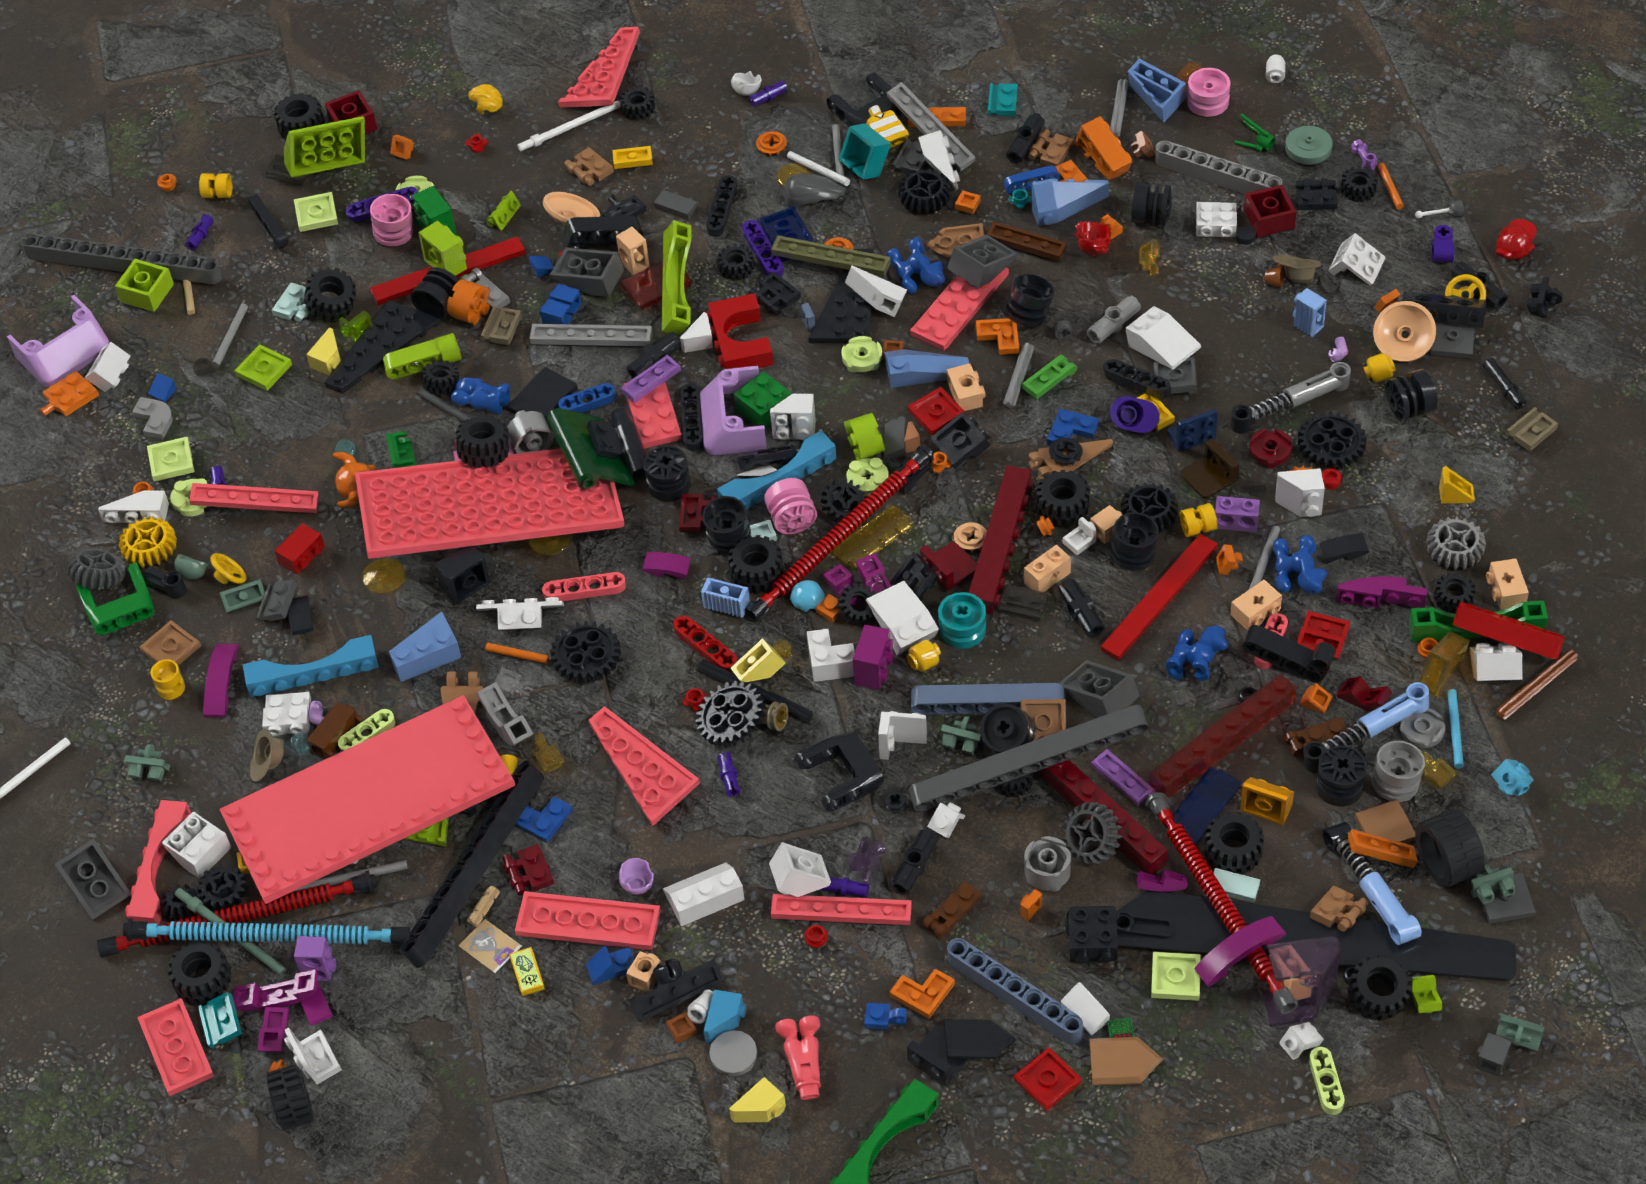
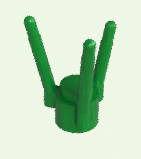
(1263, 139)

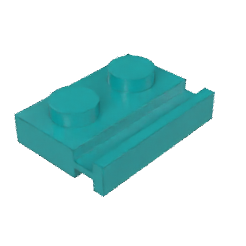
(1002, 99)
(220, 1020)

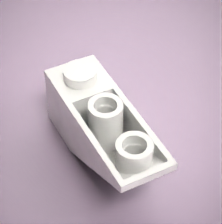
(936, 154)
(876, 291)
(136, 507)

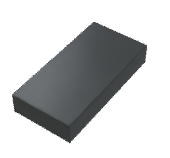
(675, 204)

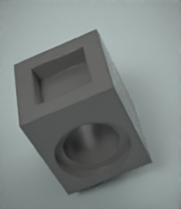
(1493, 1054)

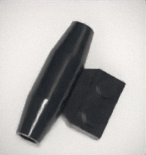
(619, 440)

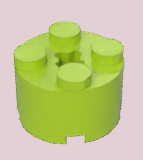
(864, 436)

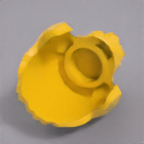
(486, 97)

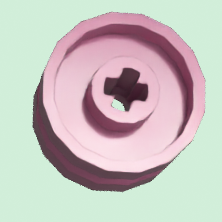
(1208, 92)

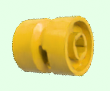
(215, 185)
(1196, 520)
(167, 679)

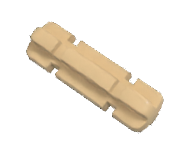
(483, 906)

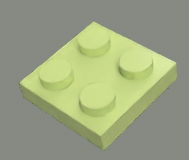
(315, 211)
(170, 459)
(1175, 976)

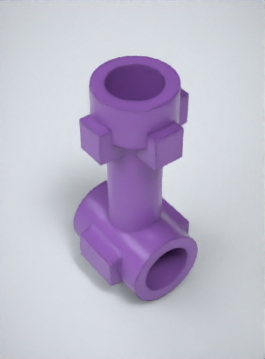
(1368, 159)

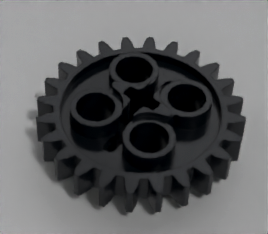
(1332, 440)
(588, 645)
(730, 714)

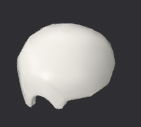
(746, 83)

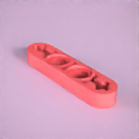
(584, 590)

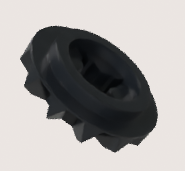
(1058, 447)

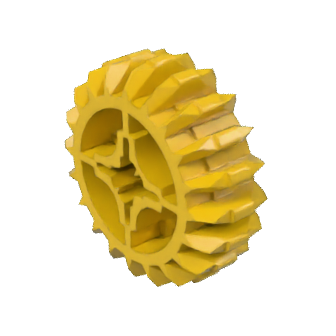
(147, 542)

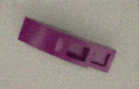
(1373, 590)

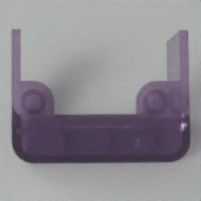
(1316, 967)

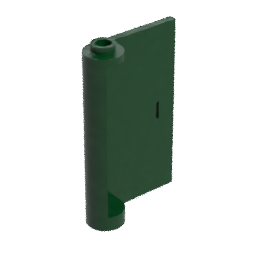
(577, 447)

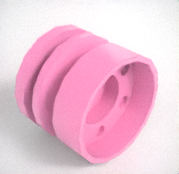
(391, 219)
(790, 506)

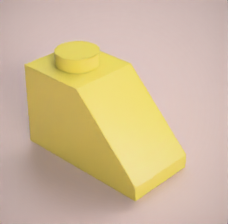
(324, 354)
(758, 663)
(758, 1104)

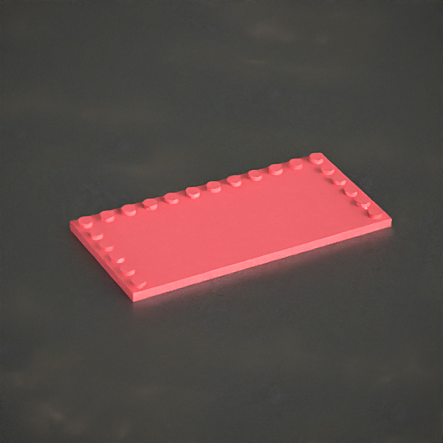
(472, 506)
(365, 798)

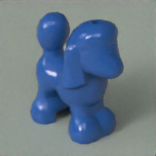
(917, 263)
(481, 395)
(1301, 562)
(1198, 654)

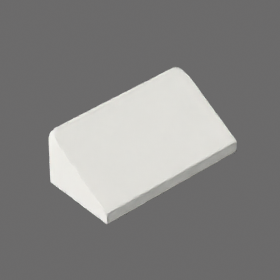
(1087, 1007)

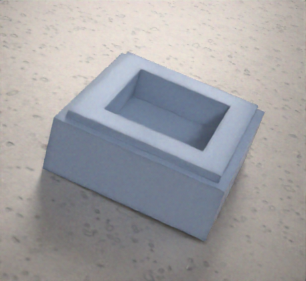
(808, 317)

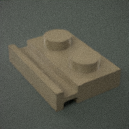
(501, 325)
(1532, 429)

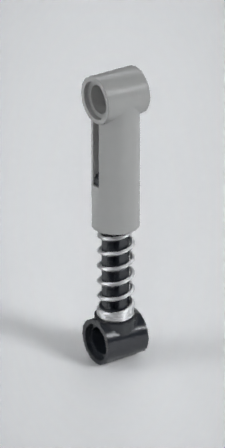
(1334, 379)

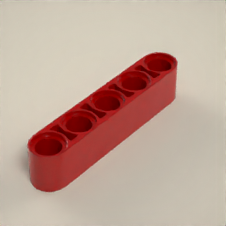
(1508, 630)

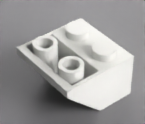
(794, 417)
(1496, 662)
(197, 844)

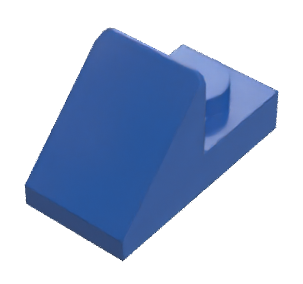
(607, 966)

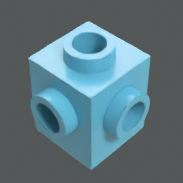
(1512, 777)

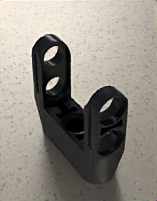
(850, 116)
(856, 759)

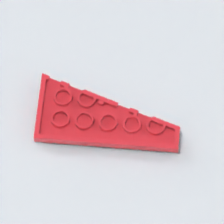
(603, 77)
(648, 772)

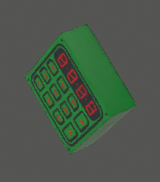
(1120, 1028)

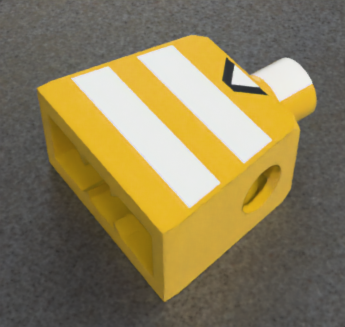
(887, 126)

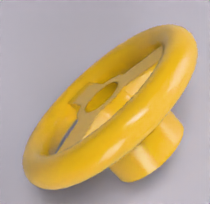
(1476, 283)
(225, 569)

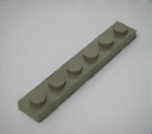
(830, 255)

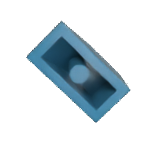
(723, 1014)

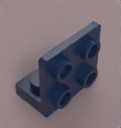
(1194, 430)

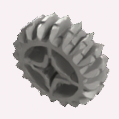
(1457, 536)

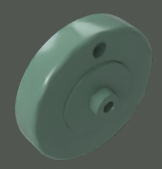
(1308, 145)

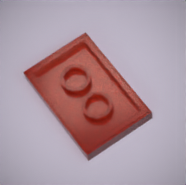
(646, 286)

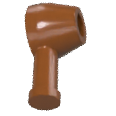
(1275, 276)

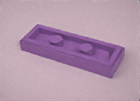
(650, 379)
(1122, 777)

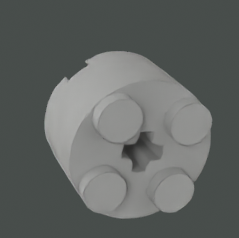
(530, 432)
(1047, 864)

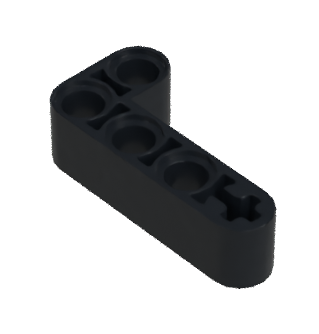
(588, 230)
(1289, 655)

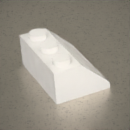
(704, 893)

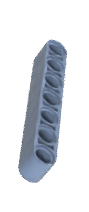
(977, 697)
(1019, 1000)

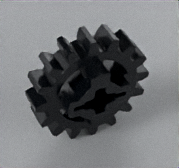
(836, 503)
(222, 887)

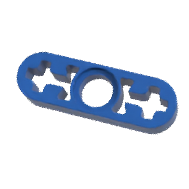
(1015, 181)
(599, 390)

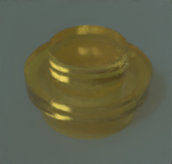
(783, 648)

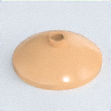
(564, 206)
(1401, 318)

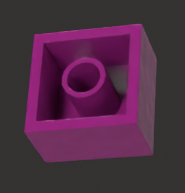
(872, 657)

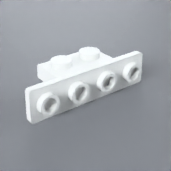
(520, 615)

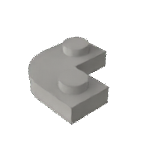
(157, 414)

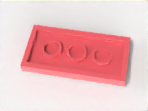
(655, 418)
(175, 1047)

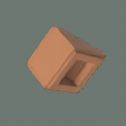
(912, 438)

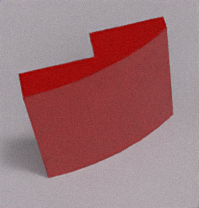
(1323, 628)

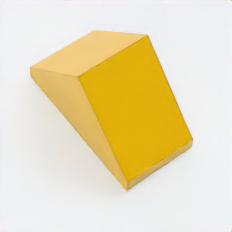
(1455, 488)

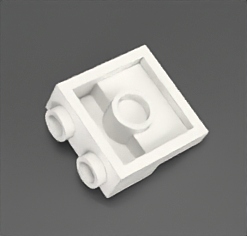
(1216, 219)
(287, 713)

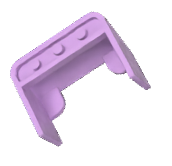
(64, 353)
(726, 433)

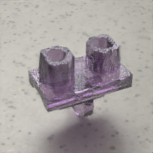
(866, 857)

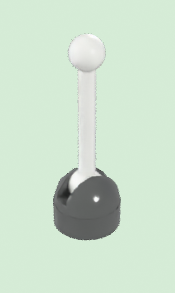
(1456, 209)

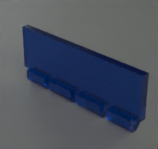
(1206, 802)

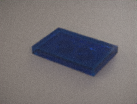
(785, 224)

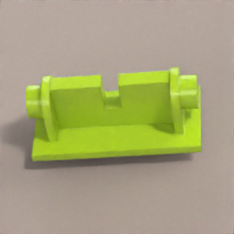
(504, 211)

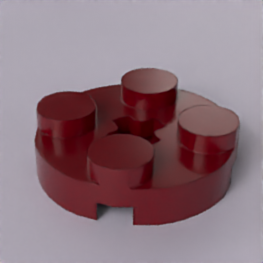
(1270, 457)

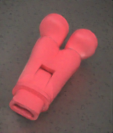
(803, 1054)

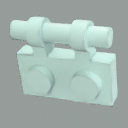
(290, 303)

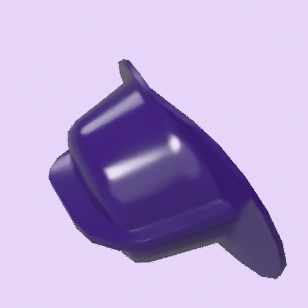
(1134, 414)

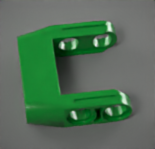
(122, 611)

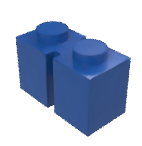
(561, 302)

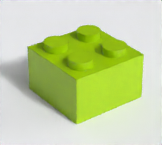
(442, 248)
(144, 285)

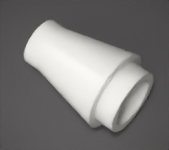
(699, 1008)

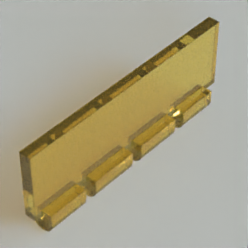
(867, 539)

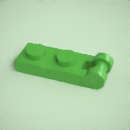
(1049, 376)

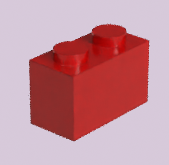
(300, 549)

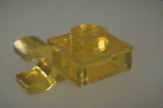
(1148, 255)
(547, 756)
(1438, 771)

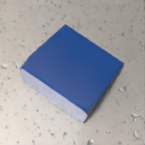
(541, 265)
(162, 388)

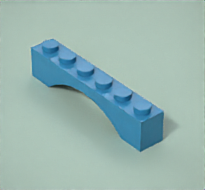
(813, 454)
(268, 677)

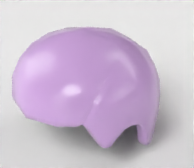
(635, 876)

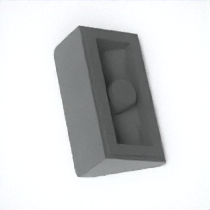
(895, 438)

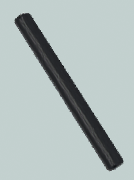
(769, 697)

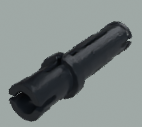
(1508, 389)

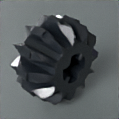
(173, 906)

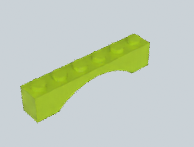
(675, 251)

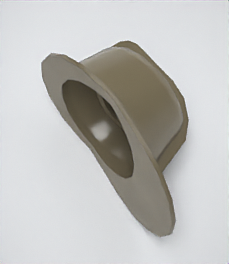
(1298, 269)
(267, 754)

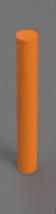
(1390, 186)
(518, 653)

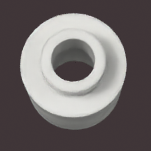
(1275, 69)

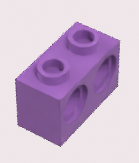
(1237, 513)
(315, 954)

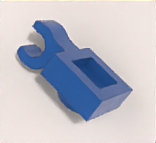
(880, 1016)

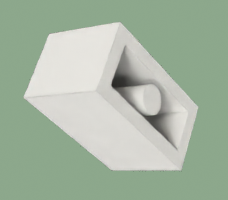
(108, 367)

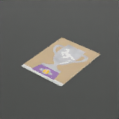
(489, 945)

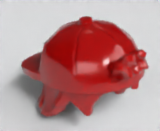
(1093, 237)
(1516, 239)

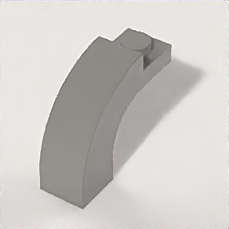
(502, 717)

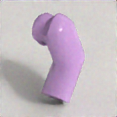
(1341, 351)
(316, 712)

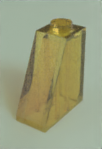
(1443, 662)

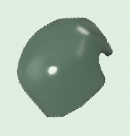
(189, 567)

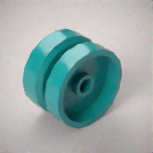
(962, 620)

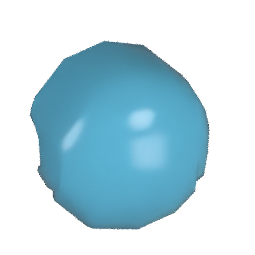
(806, 595)

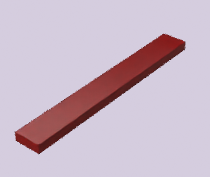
(481, 259)
(1159, 597)

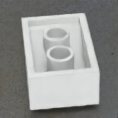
(1161, 338)
(903, 615)

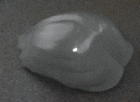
(810, 188)

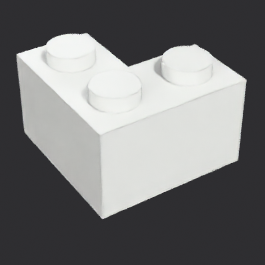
(829, 661)

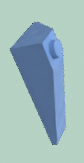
(1059, 200)
(919, 367)

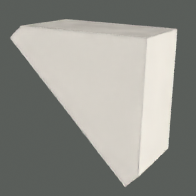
(697, 336)

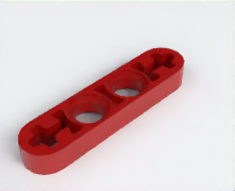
(707, 643)

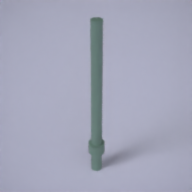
(196, 905)

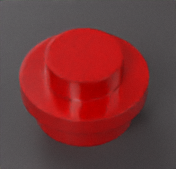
(816, 936)

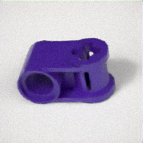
(1443, 245)

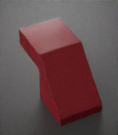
(1360, 694)

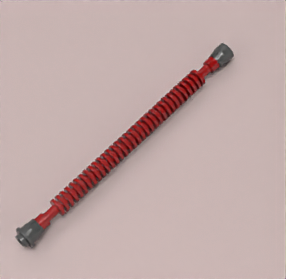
(1218, 897)

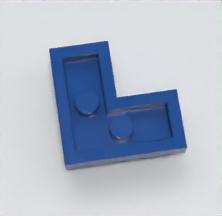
(1072, 423)
(546, 823)

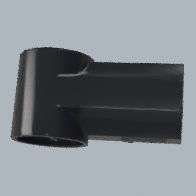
(166, 581)

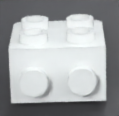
(313, 1055)

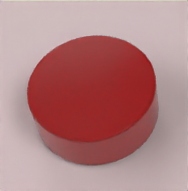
(1331, 478)

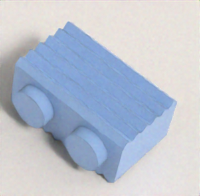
(1309, 312)
(725, 597)

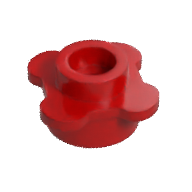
(476, 143)
(693, 694)

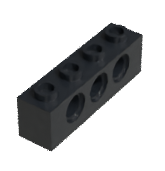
(1451, 309)

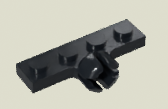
(674, 987)

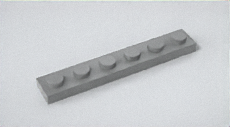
(929, 123)
(590, 335)

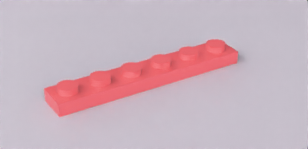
(254, 498)
(841, 909)

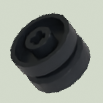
(995, 725)

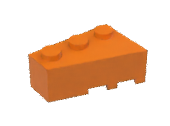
(1103, 148)

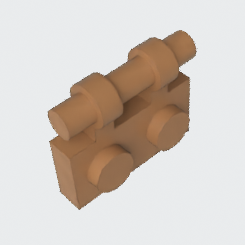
(1056, 149)
(592, 163)
(1334, 904)

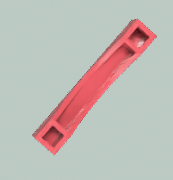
(144, 901)

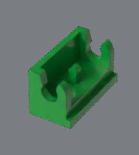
(400, 450)

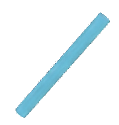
(1455, 729)

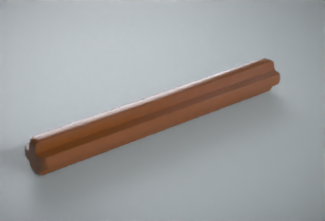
(1536, 684)

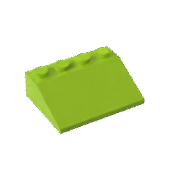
(325, 147)

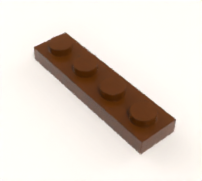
(1027, 241)

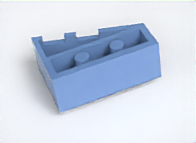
(1157, 88)
(425, 649)

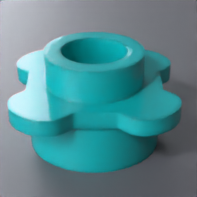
(1020, 198)

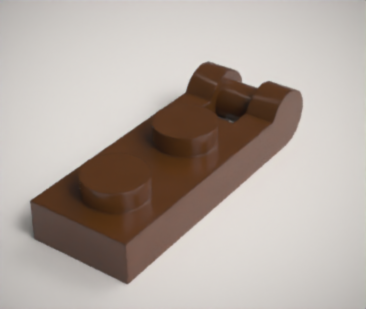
(1319, 732)
(953, 910)

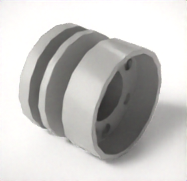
(1398, 771)

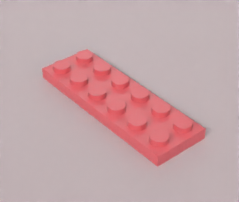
(953, 311)
(587, 920)

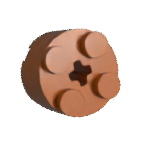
(468, 302)

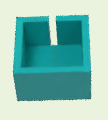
(864, 151)

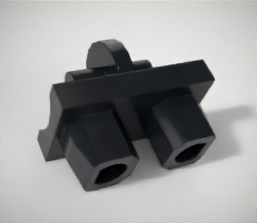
(1546, 297)

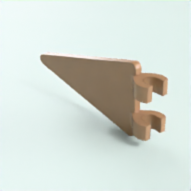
(1090, 450)
(454, 691)

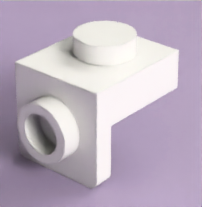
(1081, 537)
(945, 819)
(1300, 1038)

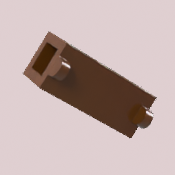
(339, 720)

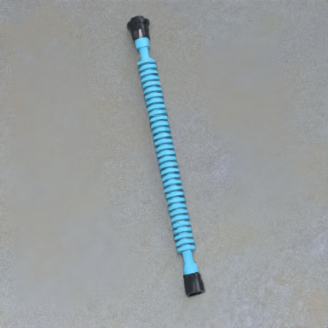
(142, 930)

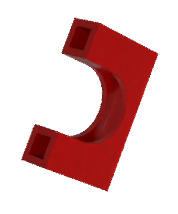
(732, 313)

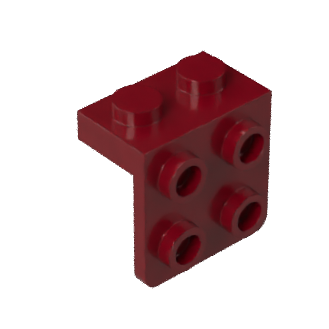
(949, 563)

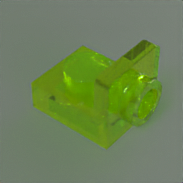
(356, 326)

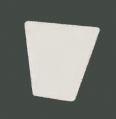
(760, 471)

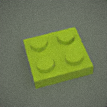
(263, 367)

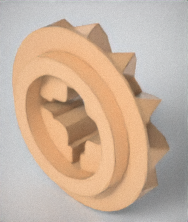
(967, 530)

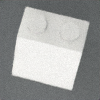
(1301, 491)
(798, 870)

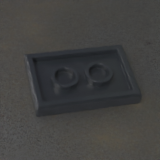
(543, 393)

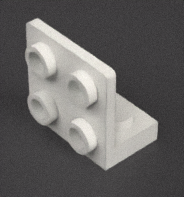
(1358, 258)
(900, 728)

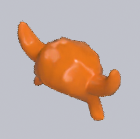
(345, 478)

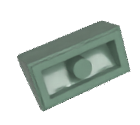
(242, 595)

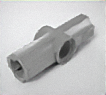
(1113, 319)

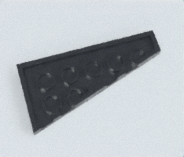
(844, 314)
(388, 332)

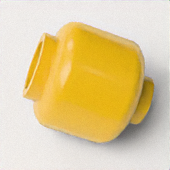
(1379, 367)
(923, 655)

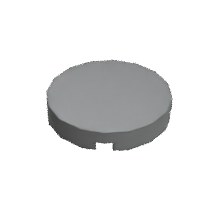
(1423, 729)
(733, 1053)

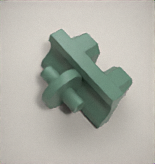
(970, 739)
(155, 766)
(1493, 880)
(1520, 1031)

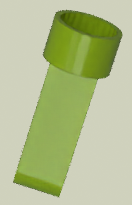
(414, 358)

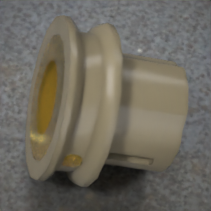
(776, 716)

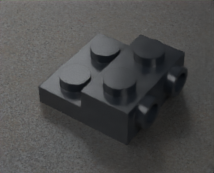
(961, 439)

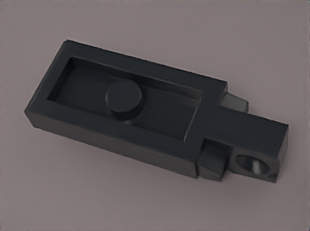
(766, 456)

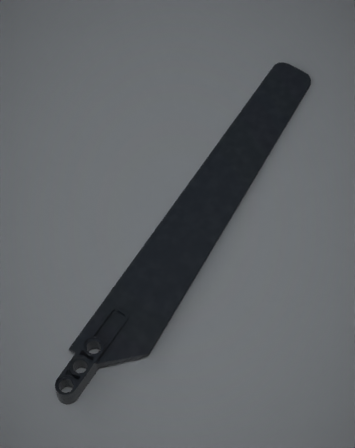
(1193, 925)

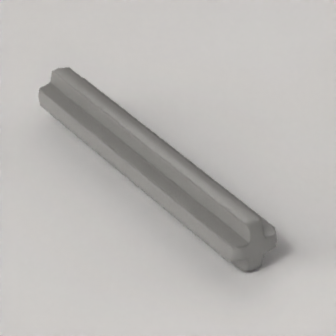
(1119, 106)
(1018, 375)

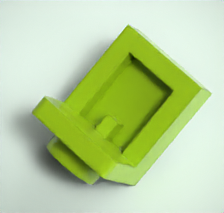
(1425, 994)

